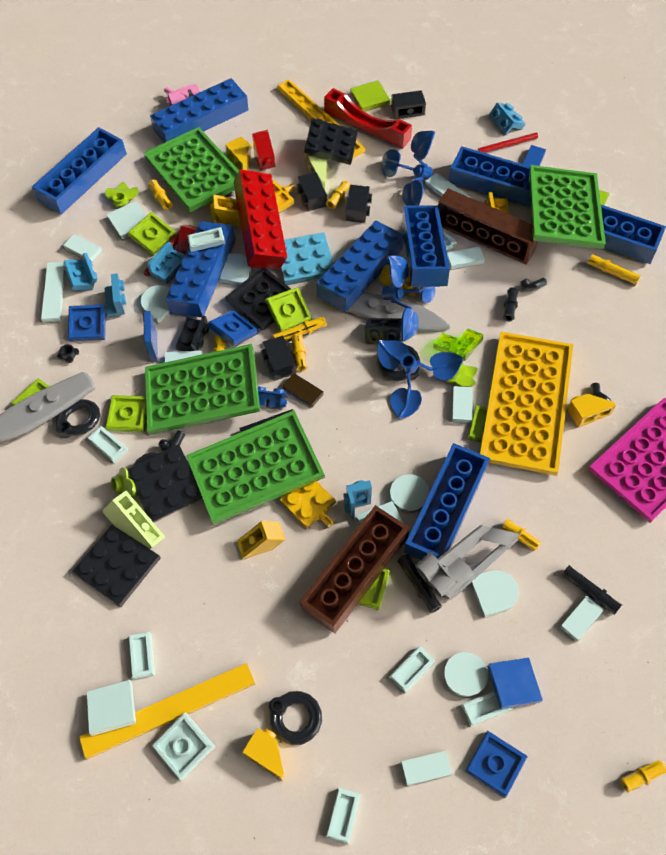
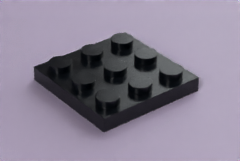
(331, 141)
(251, 296)
(165, 483)
(116, 565)

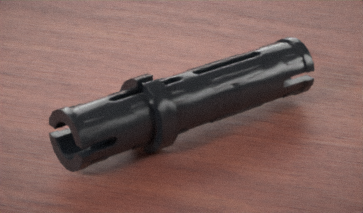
(424, 591)
(600, 596)

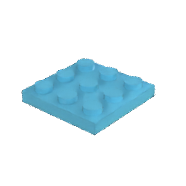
(307, 258)

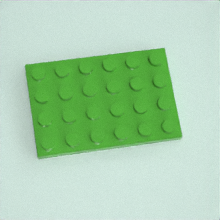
(193, 168)
(566, 207)
(201, 389)
(254, 467)

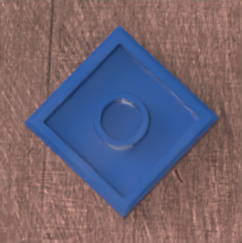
(87, 322)
(233, 328)
(150, 336)
(514, 683)
(496, 764)

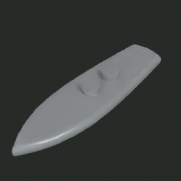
(374, 306)
(44, 405)

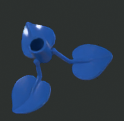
(420, 145)
(398, 273)
(393, 353)

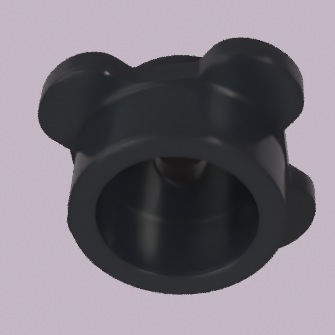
(64, 350)

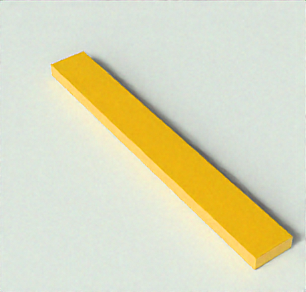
(309, 107)
(171, 709)

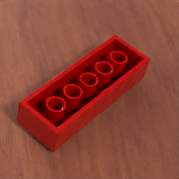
(259, 220)

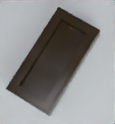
(303, 390)

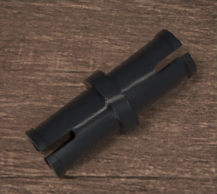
(510, 304)

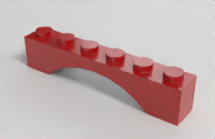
(393, 131)

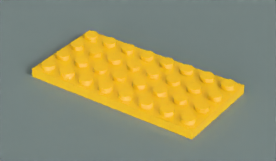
(527, 403)

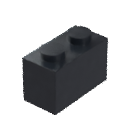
(408, 104)
(311, 191)
(357, 203)
(278, 357)

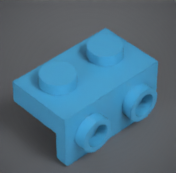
(506, 117)
(165, 263)
(80, 273)
(114, 297)
(357, 495)

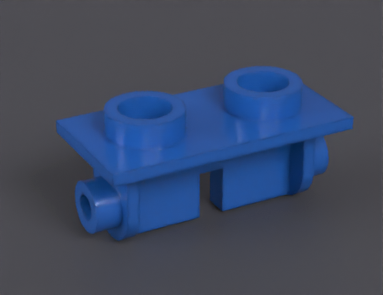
(276, 397)

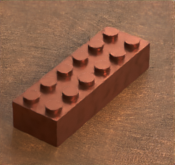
(487, 226)
(354, 569)

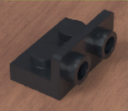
(382, 329)
(192, 334)

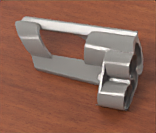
(450, 573)

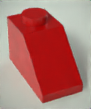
(263, 150)

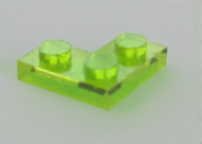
(463, 346)

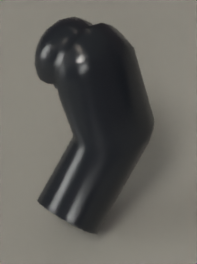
(527, 286)
(595, 391)
(177, 439)

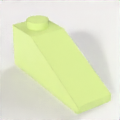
(317, 165)
(132, 520)

